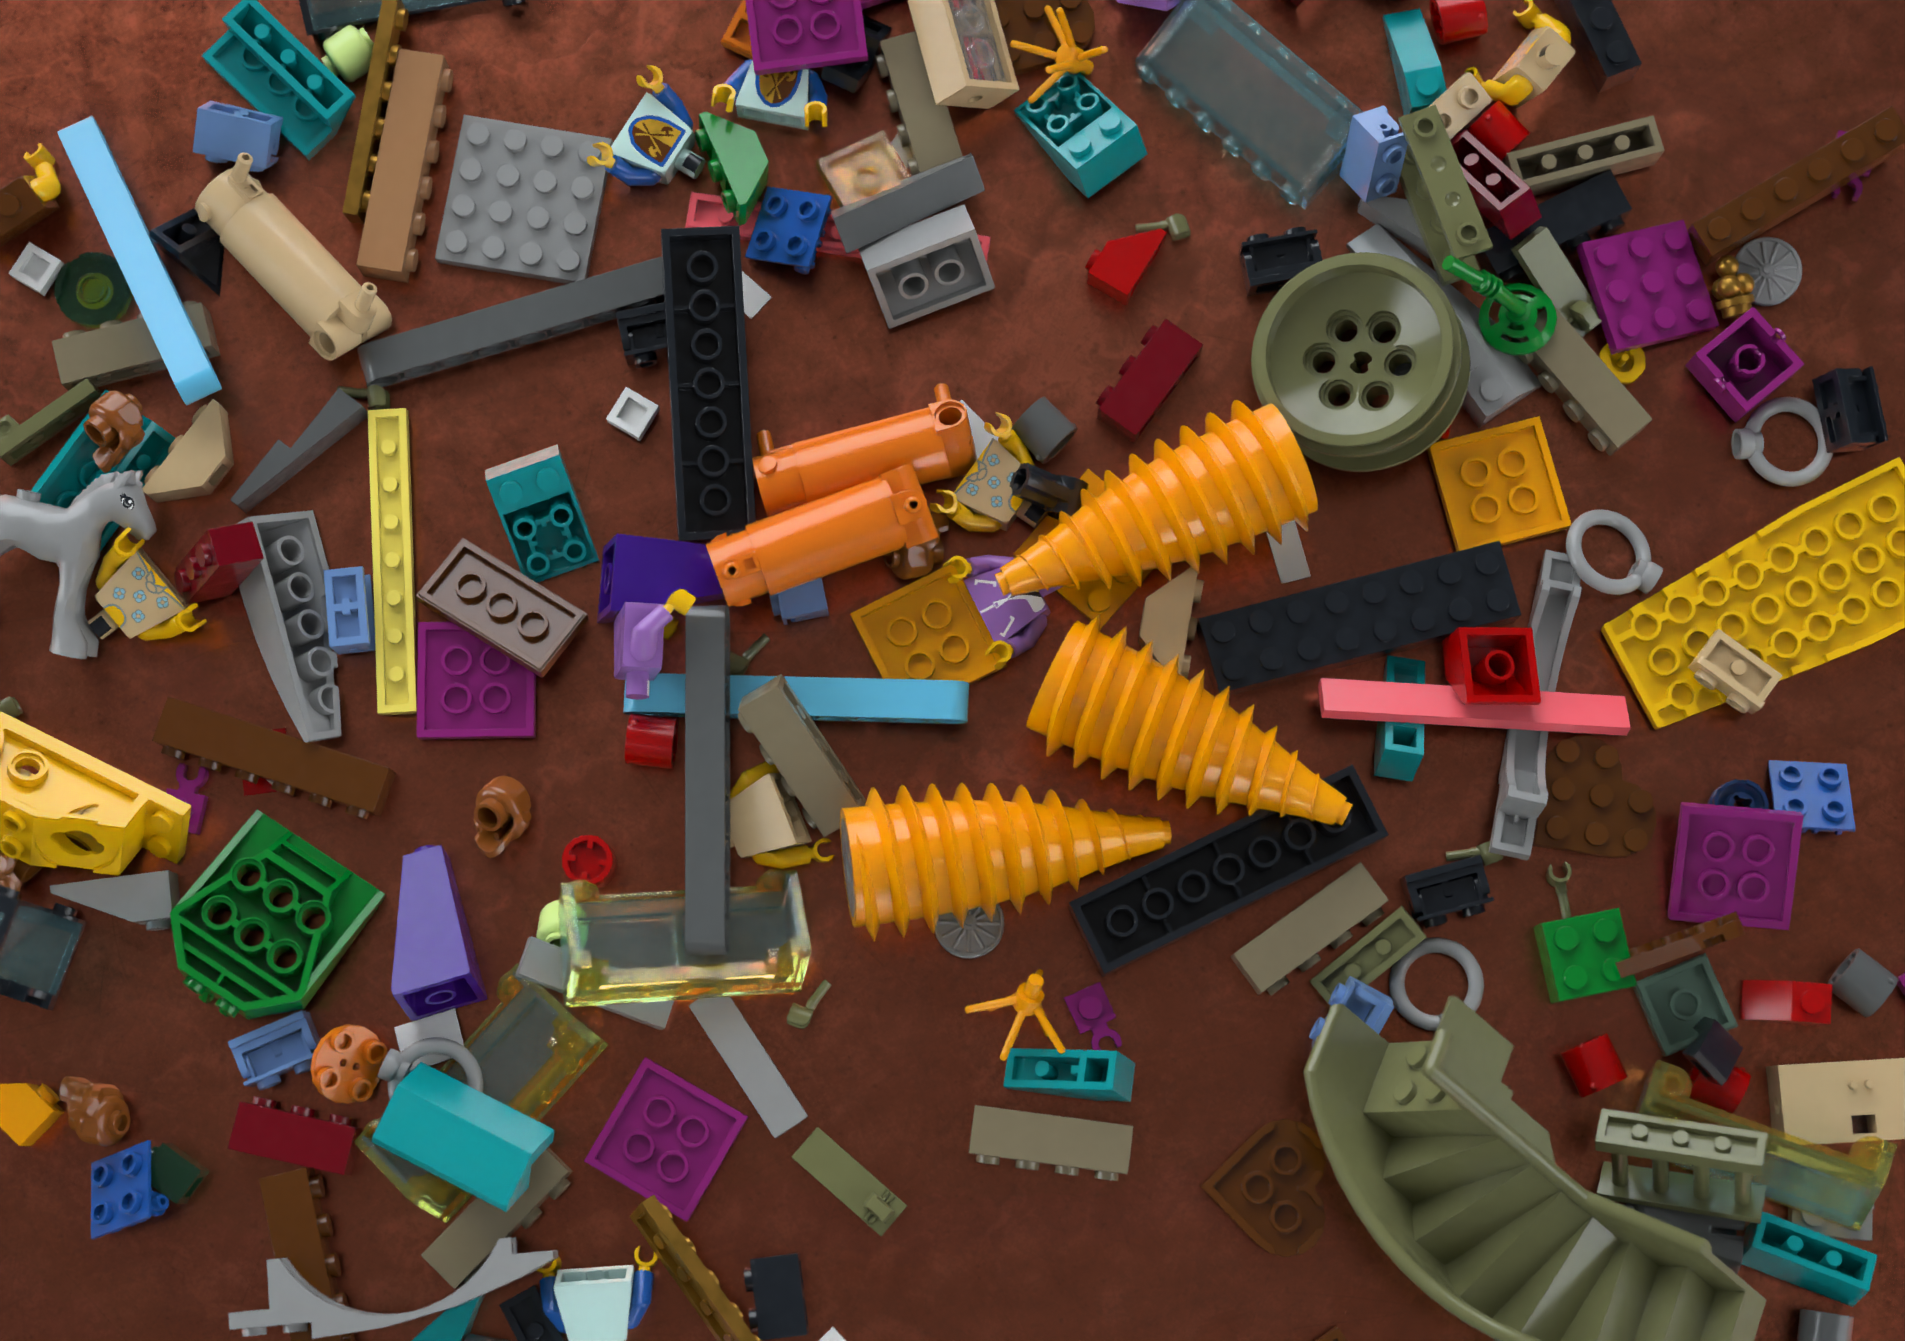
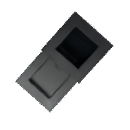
(853, 75)
(1713, 1051)

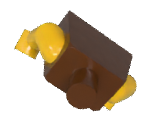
(29, 196)

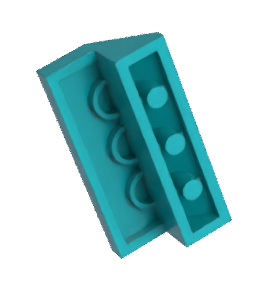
(280, 77)
(76, 469)
(462, 1136)

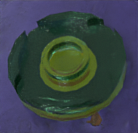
(92, 290)

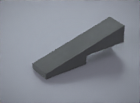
(908, 202)
(282, 462)

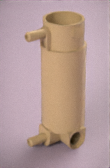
(291, 263)

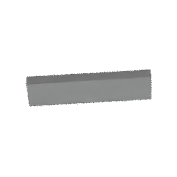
(542, 965)
(749, 1063)

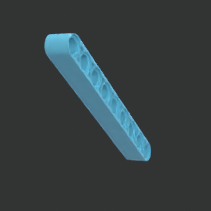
(139, 261)
(829, 698)

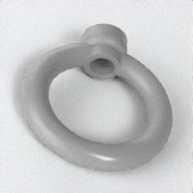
(1749, 442)
(1643, 573)
(1434, 945)
(398, 1064)

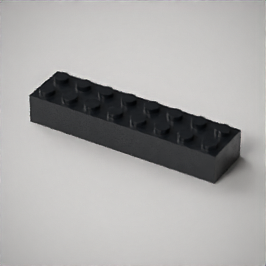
(708, 381)
(1357, 619)
(1219, 876)

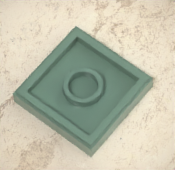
(1679, 999)

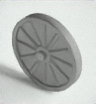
(1773, 267)
(976, 937)

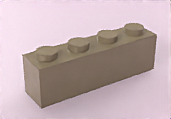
(924, 124)
(1587, 155)
(122, 349)
(1586, 386)
(800, 753)
(1310, 928)
(1050, 1140)
(474, 1233)

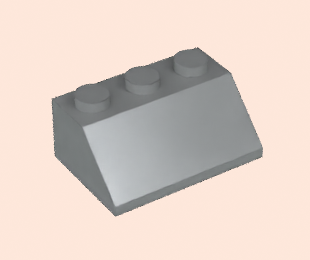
(927, 266)

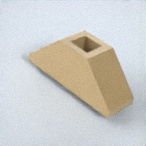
(194, 460)
(1169, 621)

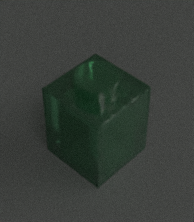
(175, 1172)

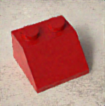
(1492, 665)

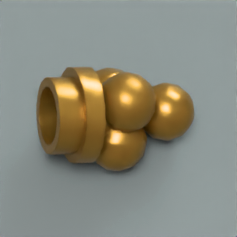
(1732, 288)

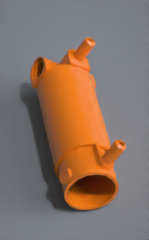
(931, 438)
(823, 537)

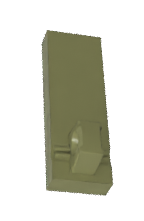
(1554, 275)
(20, 440)
(1372, 953)
(849, 1181)

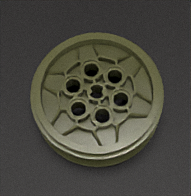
(1306, 328)

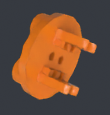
(340, 1081)

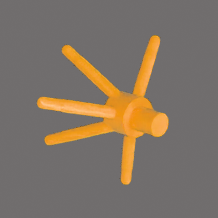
(1068, 56)
(1027, 1003)

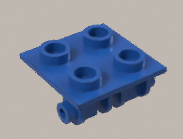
(790, 228)
(1816, 791)
(123, 1191)

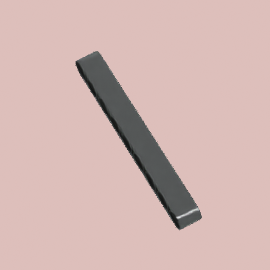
(511, 324)
(707, 780)

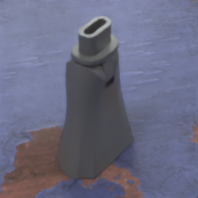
(1717, 1230)

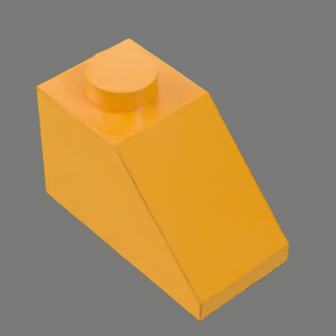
(27, 1111)

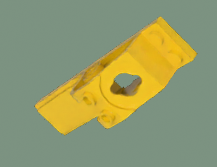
(79, 800)

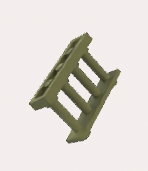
(1440, 194)
(1684, 1143)

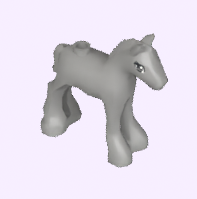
(73, 542)

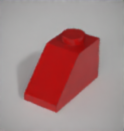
(1124, 263)
(1786, 1002)

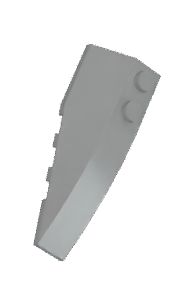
(1495, 377)
(290, 620)

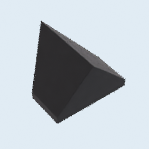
(193, 247)

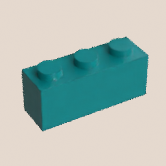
(1808, 1259)

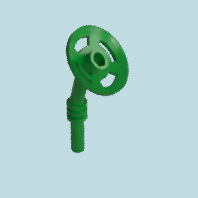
(1516, 310)

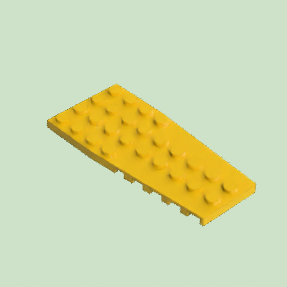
(1788, 594)

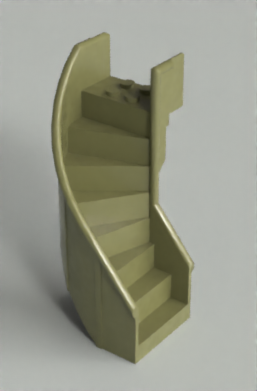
(1481, 1213)

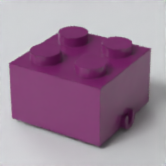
(1744, 364)

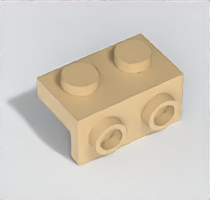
(1461, 104)
(1734, 672)

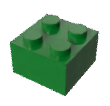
(1582, 955)

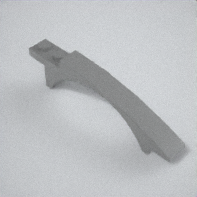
(1522, 768)
(297, 1302)

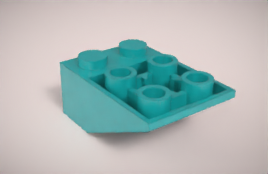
(1083, 132)
(541, 514)

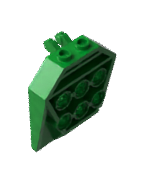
(247, 976)

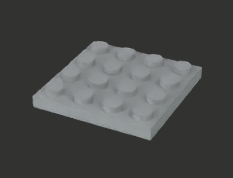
(522, 201)

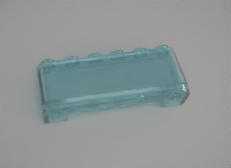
(1251, 95)

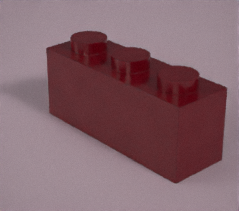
(1495, 188)
(1148, 380)
(218, 562)
(295, 1136)

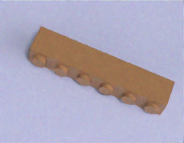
(404, 166)

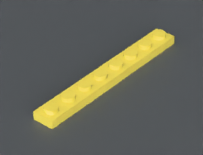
(393, 561)

